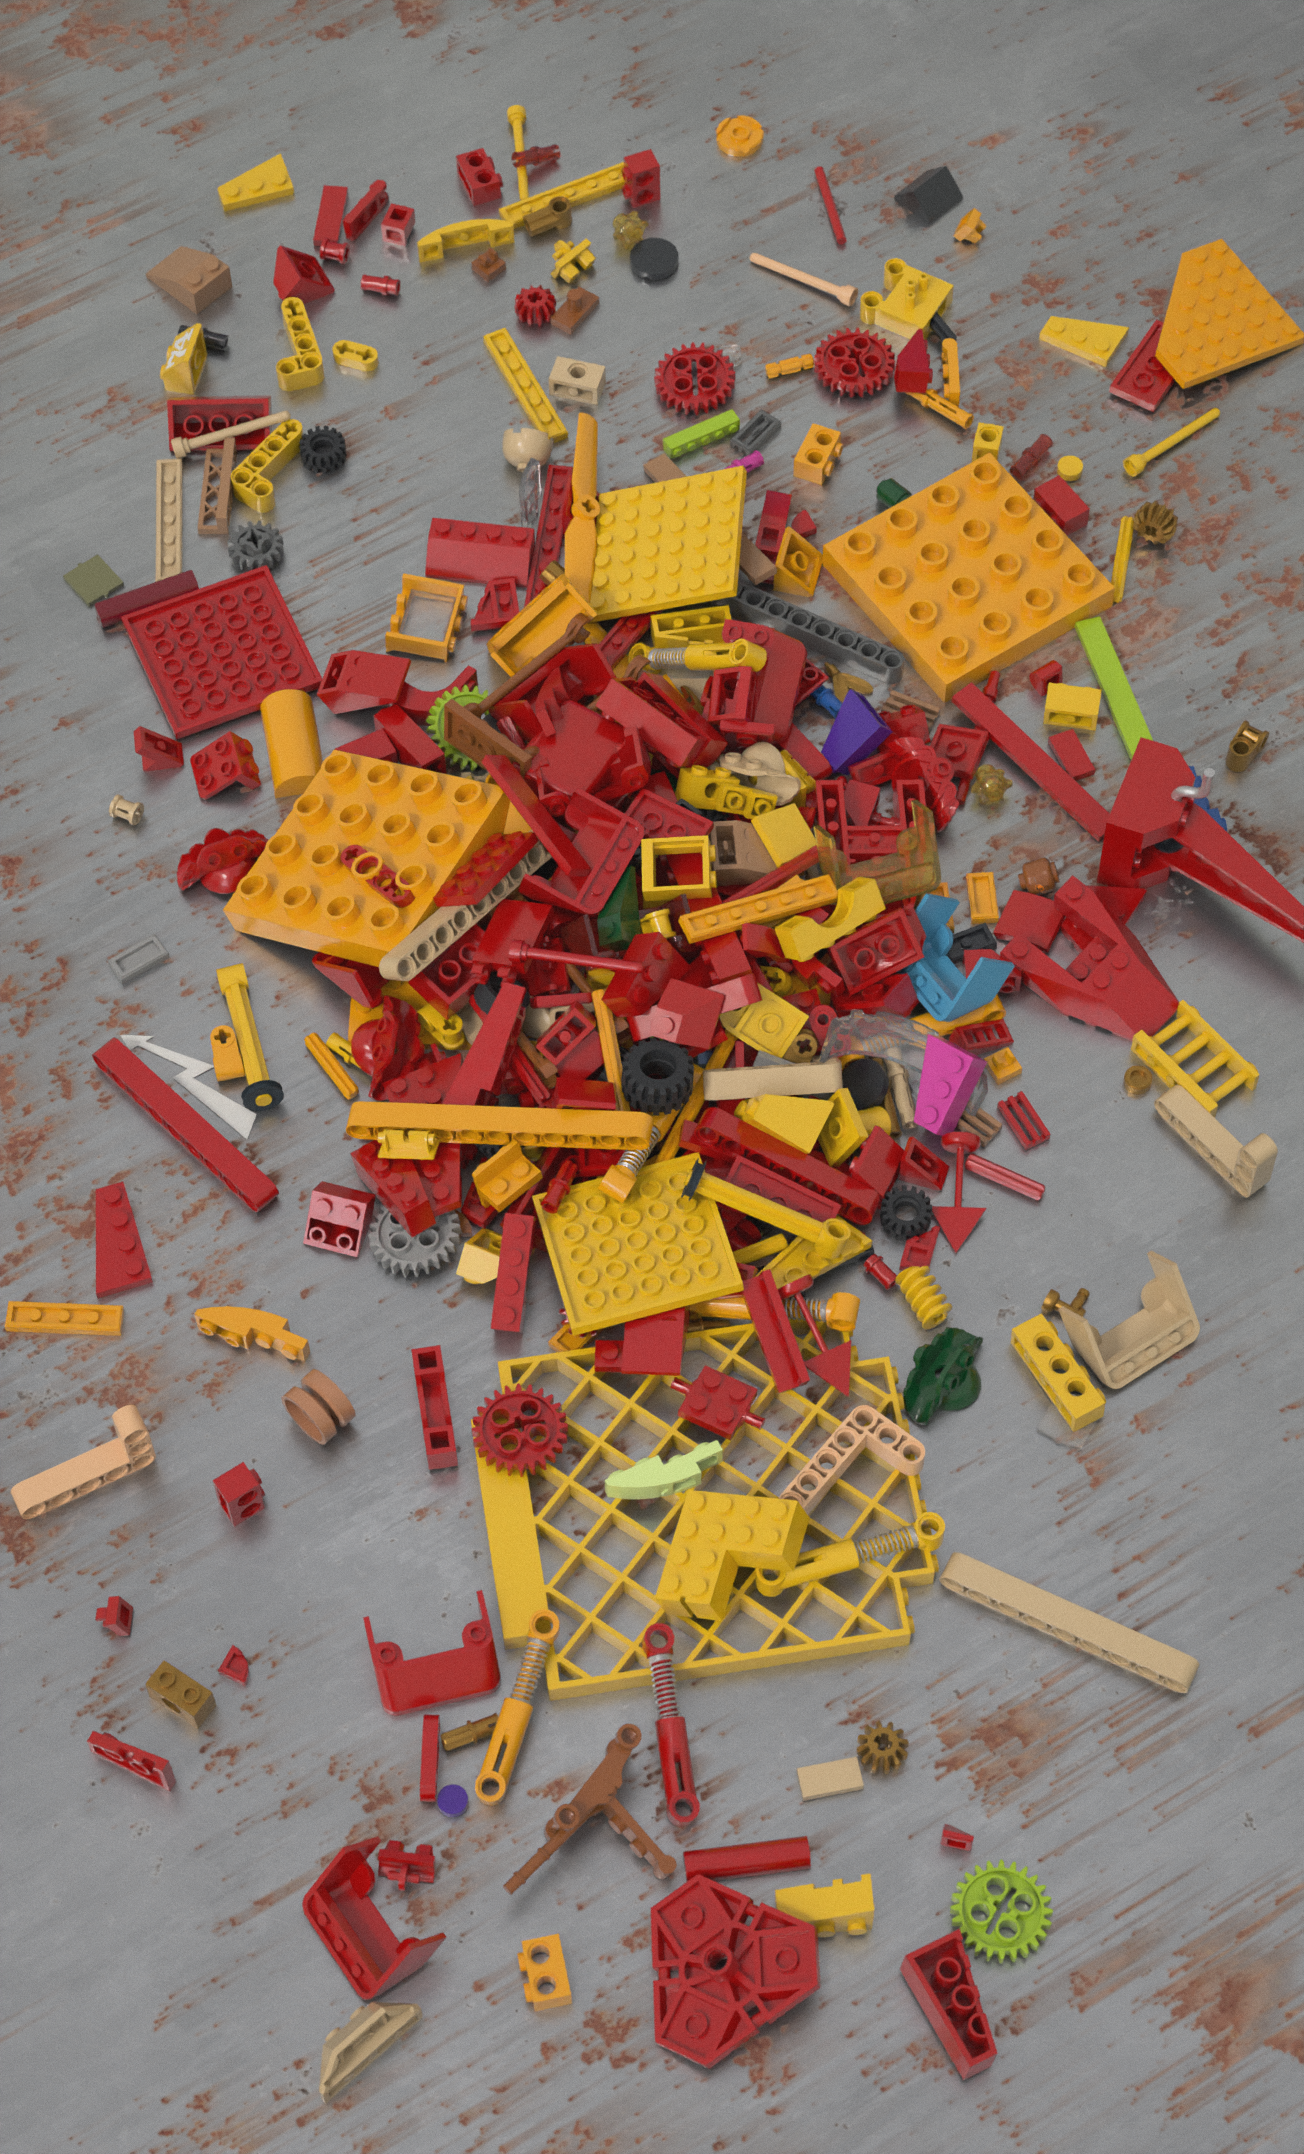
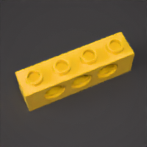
(1076, 1410)

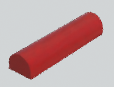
(748, 1859)

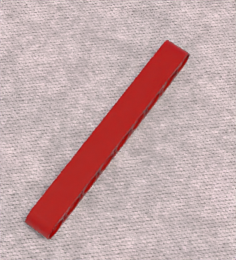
(185, 1124)

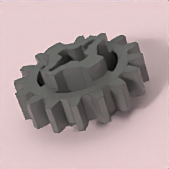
(267, 541)

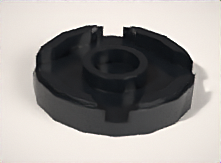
(654, 258)
(866, 1083)

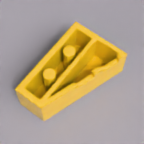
(689, 627)
(831, 1908)

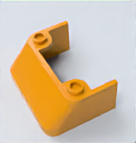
(538, 625)

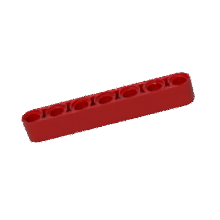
(737, 1137)

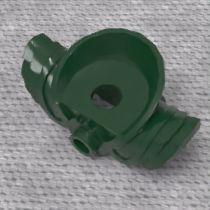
(958, 1382)

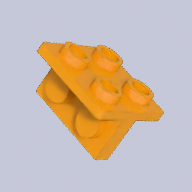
(505, 1177)

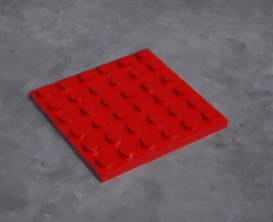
(220, 651)

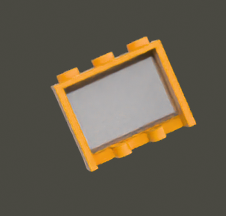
(426, 617)

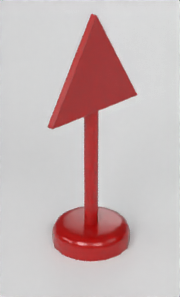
(958, 1221)
(832, 1364)

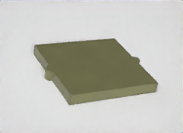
(93, 580)

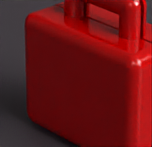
(577, 754)

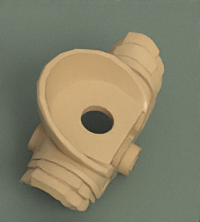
(765, 763)

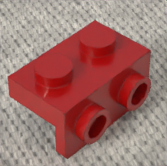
(905, 723)

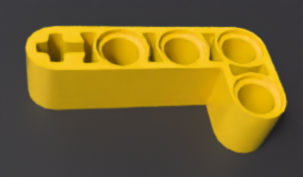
(306, 365)
(253, 475)

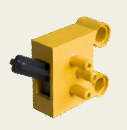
(913, 304)

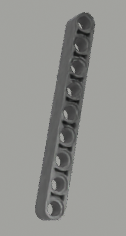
(816, 633)

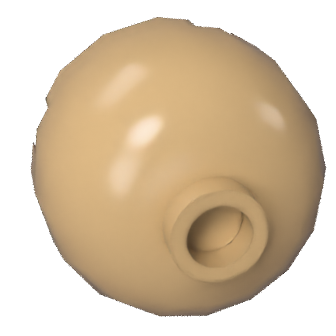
(528, 444)

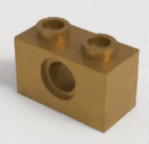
(180, 1694)

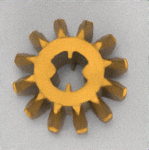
(1155, 522)
(874, 1738)

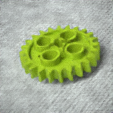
(437, 723)
(976, 1897)

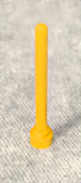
(516, 117)
(1135, 463)

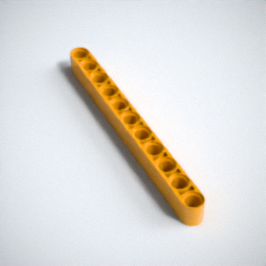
(504, 1124)

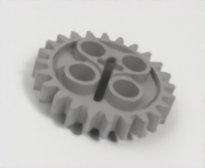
(388, 1236)

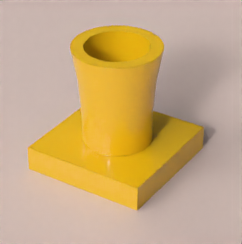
(849, 1128)

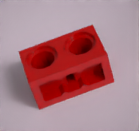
(479, 177)
(641, 178)
(239, 1493)

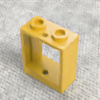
(677, 845)

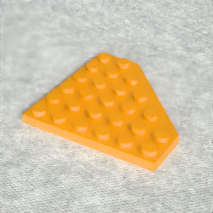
(1220, 318)

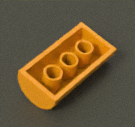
(291, 741)

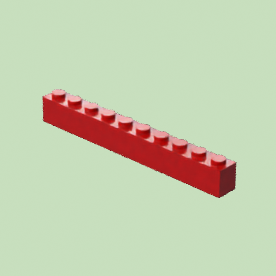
(721, 952)

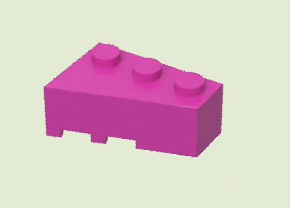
(945, 1084)

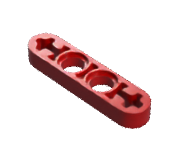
(386, 892)

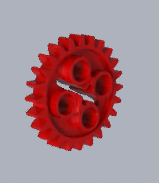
(854, 362)
(675, 379)
(528, 1452)

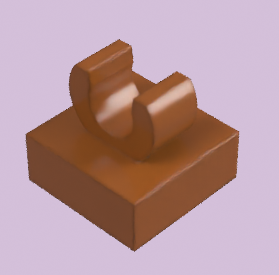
(488, 265)

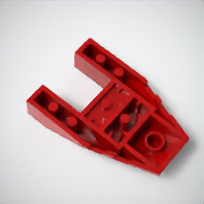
(867, 842)
(1109, 981)

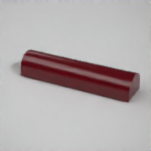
(111, 609)

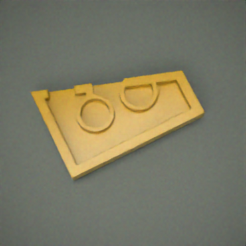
(257, 185)
(1084, 338)

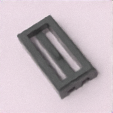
(759, 435)

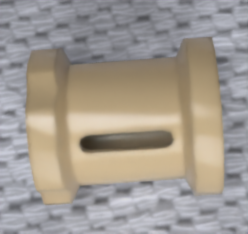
(125, 809)

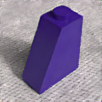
(854, 733)

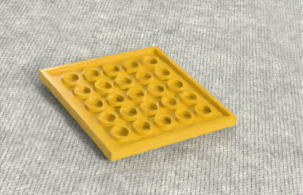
(668, 544)
(640, 1254)

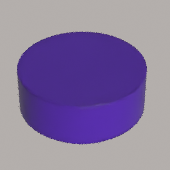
(452, 1800)

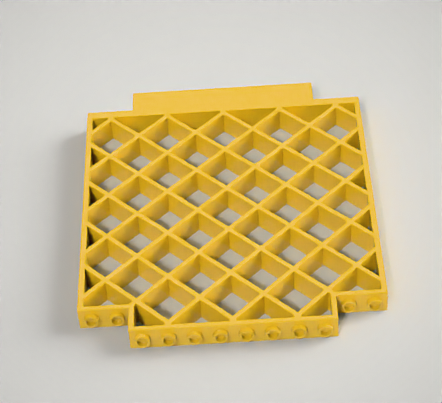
(515, 1529)

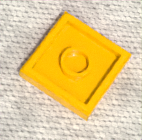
(784, 833)

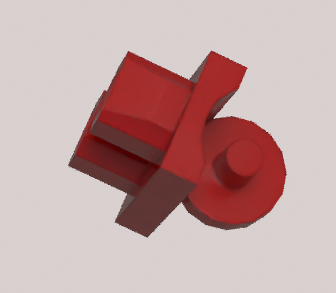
(406, 1866)

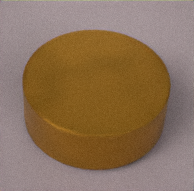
(1137, 1080)

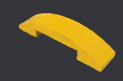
(465, 233)

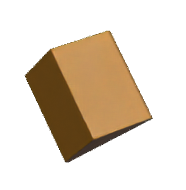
(797, 565)

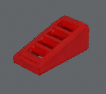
(964, 1036)

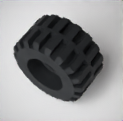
(657, 1094)

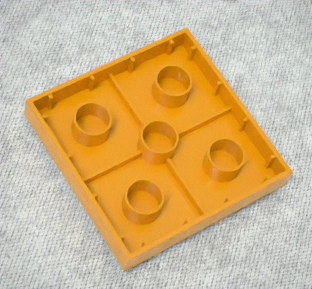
(967, 576)
(403, 816)

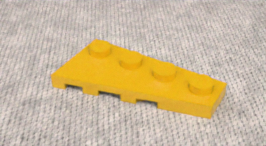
(802, 1259)

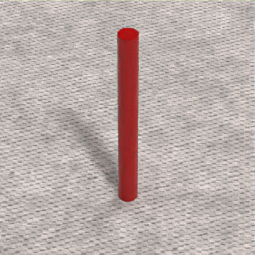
(830, 205)

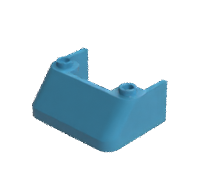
(935, 977)

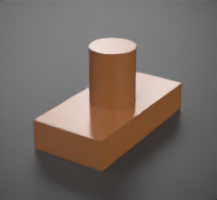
(574, 310)

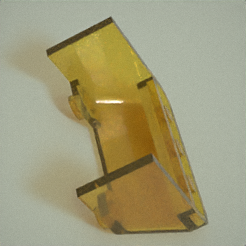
(898, 875)

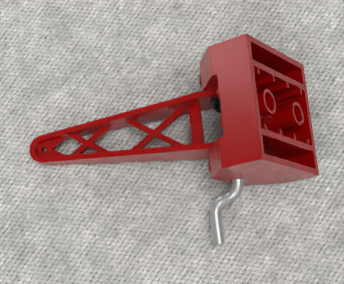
(1162, 831)

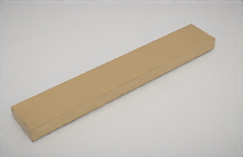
(169, 518)

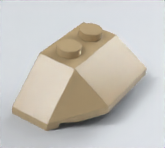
(362, 2042)

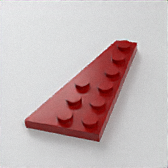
(440, 1176)

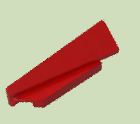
(491, 1050)

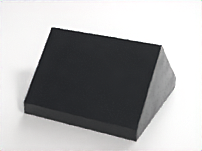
(930, 194)

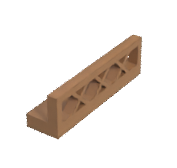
(223, 491)

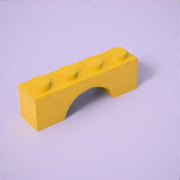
(856, 904)

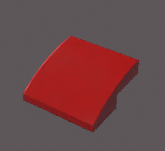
(1030, 917)

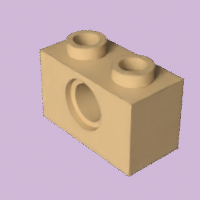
(577, 380)

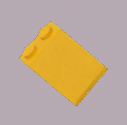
(786, 1118)

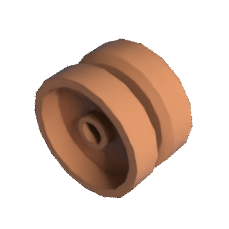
(318, 1406)

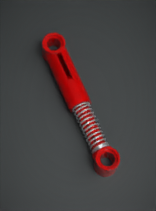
(670, 1728)

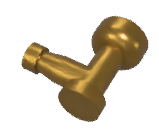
(1053, 1302)

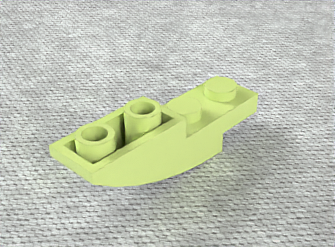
(654, 1479)

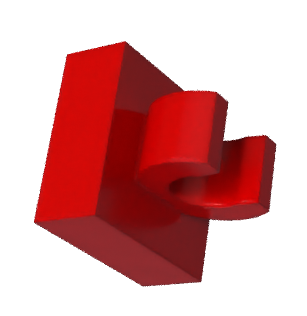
(116, 1615)

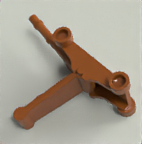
(591, 1799)

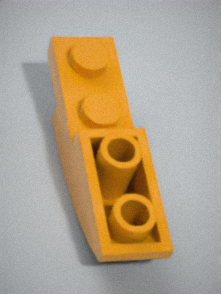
(245, 1325)

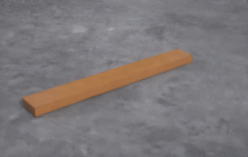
(752, 560)

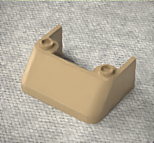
(1144, 1338)

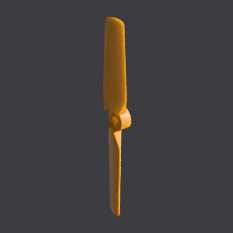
(581, 532)

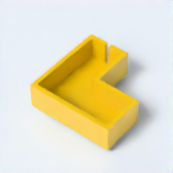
(716, 1538)

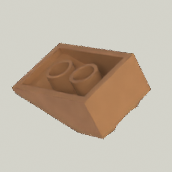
(192, 277)

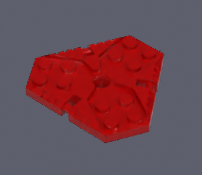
(767, 1966)

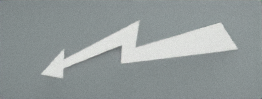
(230, 1111)

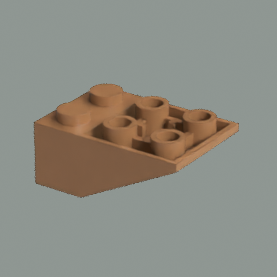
(739, 853)

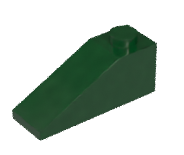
(620, 915)

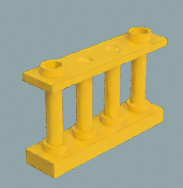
(1168, 1068)

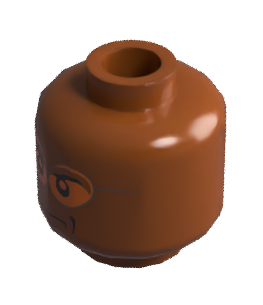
(1039, 876)

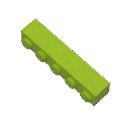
(701, 434)

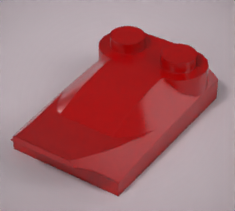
(878, 949)

